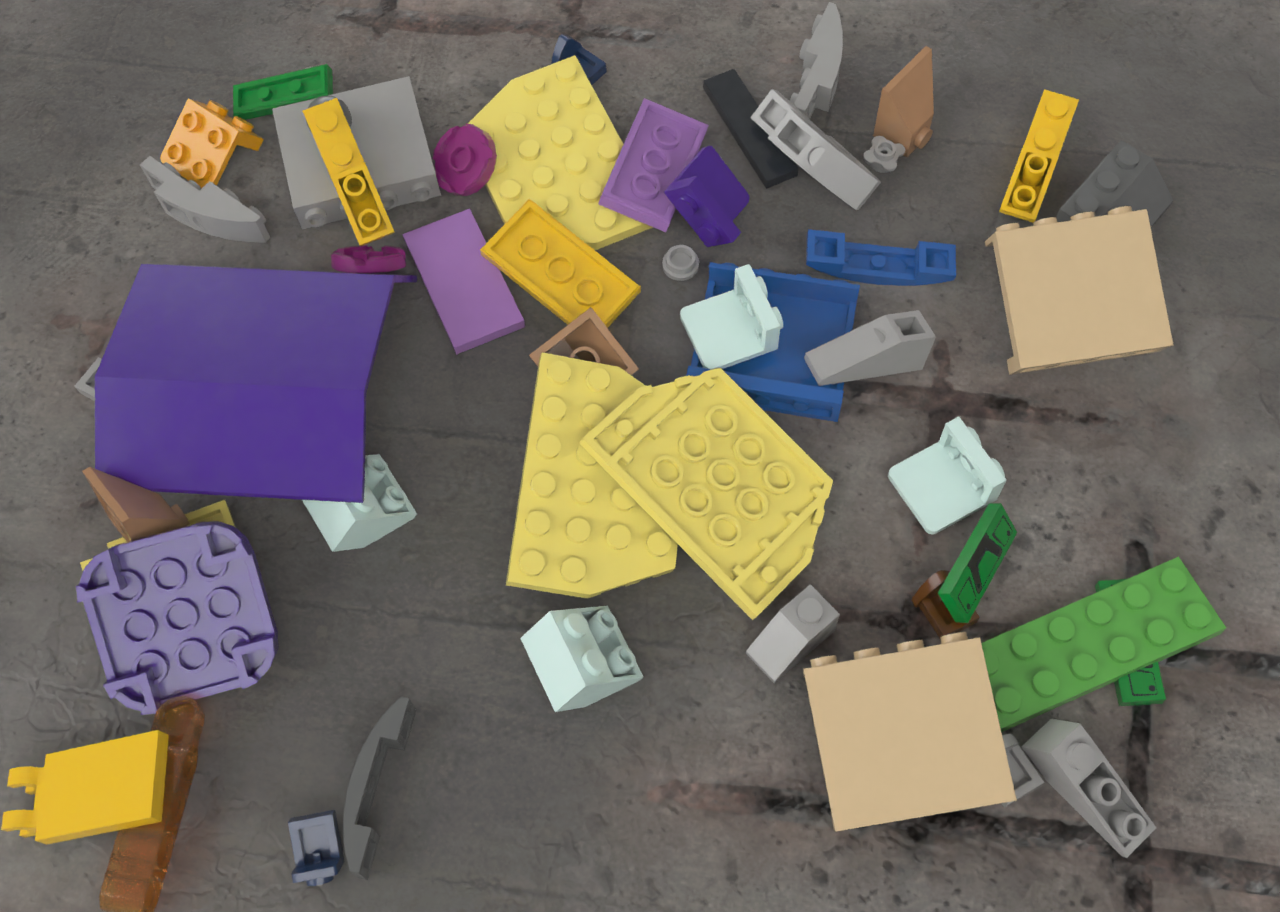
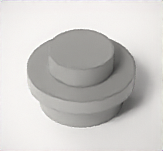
(680, 263)

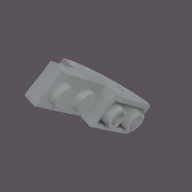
(821, 63)
(814, 150)
(205, 208)

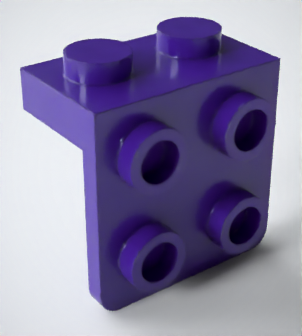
(709, 197)

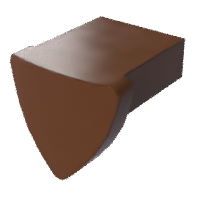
(934, 608)

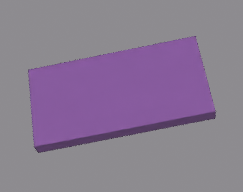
(649, 161)
(462, 283)

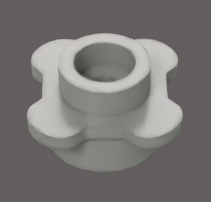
(883, 162)

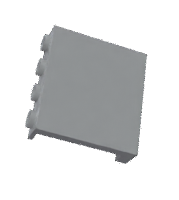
(388, 137)

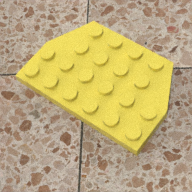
(556, 151)
(717, 481)
(572, 519)

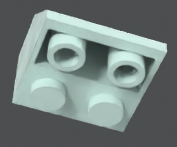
(360, 524)
(580, 656)

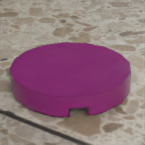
(464, 160)

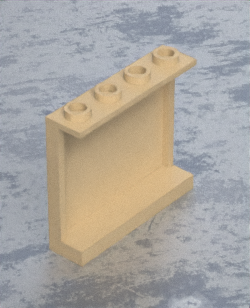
(1081, 289)
(908, 732)

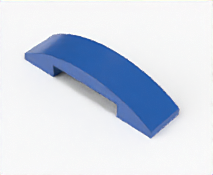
(880, 264)

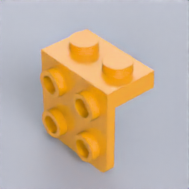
(206, 140)

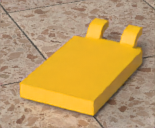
(92, 789)

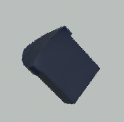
(568, 47)

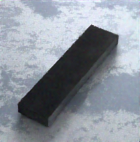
(735, 108)

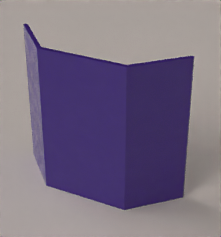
(241, 381)

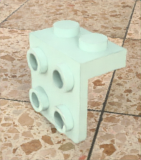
(733, 324)
(948, 478)

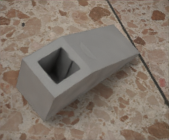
(876, 349)
(1089, 783)

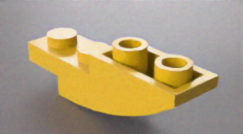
(1039, 156)
(348, 172)

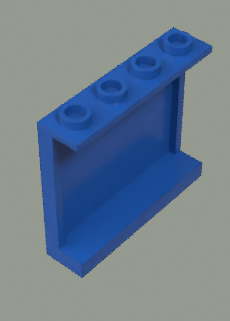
(811, 316)

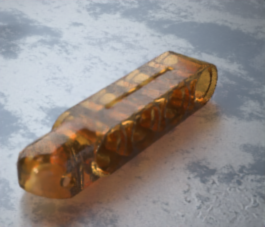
(144, 852)

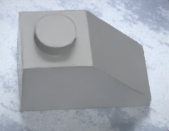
(793, 633)

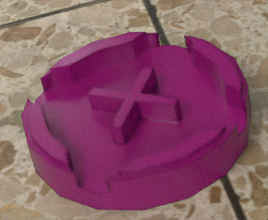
(366, 260)

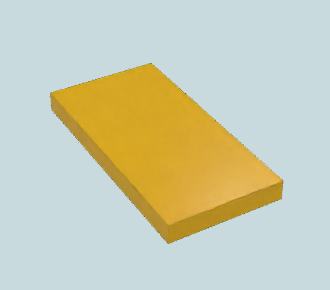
(558, 267)

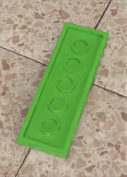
(1097, 641)

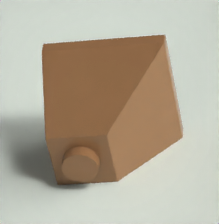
(908, 104)
(589, 341)
(132, 508)

